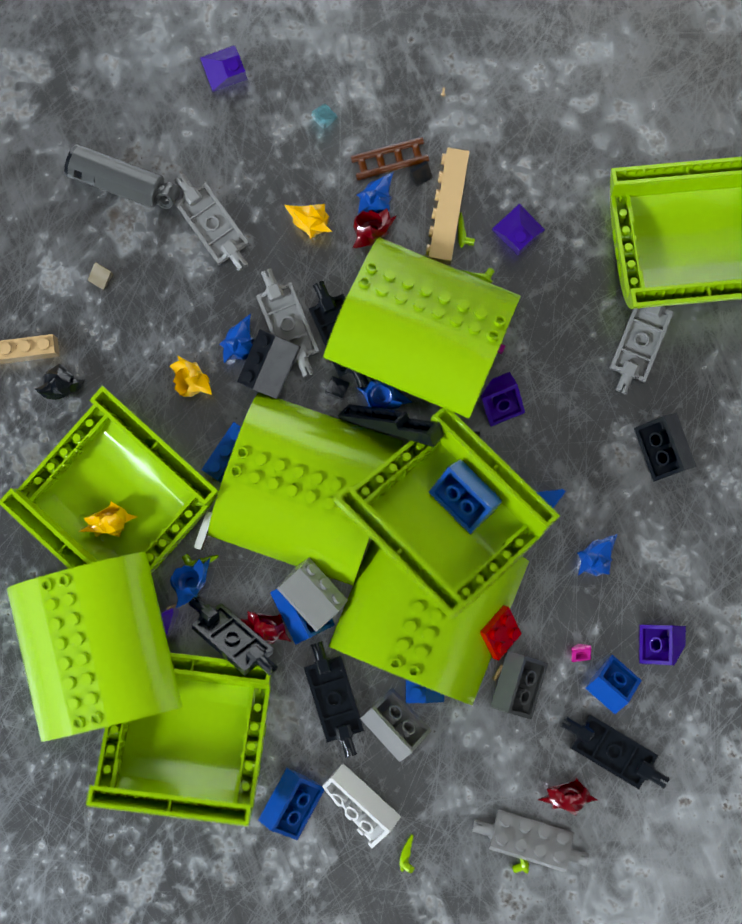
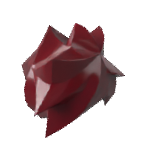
(371, 226)
(267, 626)
(568, 796)

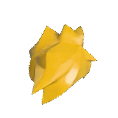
(310, 218)
(189, 378)
(109, 521)

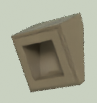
(100, 276)

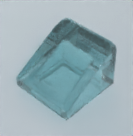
(323, 116)

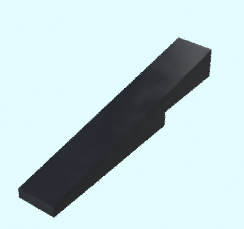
(394, 423)

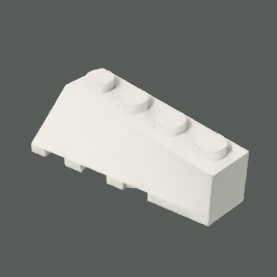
(361, 805)

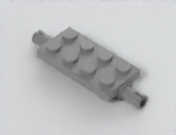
(211, 223)
(287, 319)
(640, 344)
(531, 840)

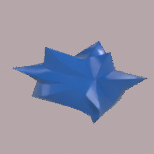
(376, 195)
(238, 341)
(383, 395)
(597, 556)
(189, 581)

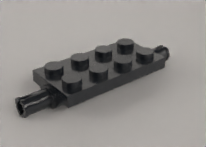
(325, 317)
(232, 638)
(334, 699)
(614, 752)

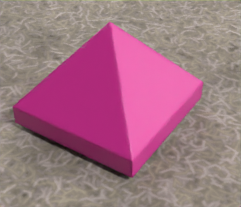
(581, 653)

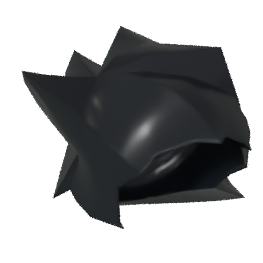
(58, 383)

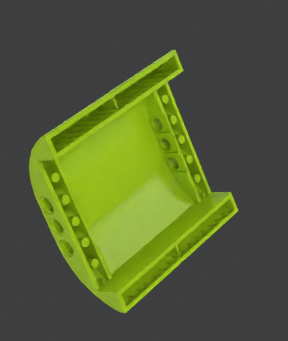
(678, 231)
(421, 326)
(108, 460)
(285, 484)
(425, 538)
(409, 635)
(94, 646)
(192, 758)

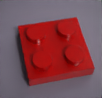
(500, 632)

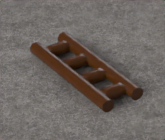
(400, 162)

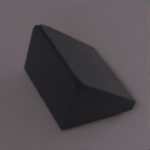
(421, 173)
(337, 388)

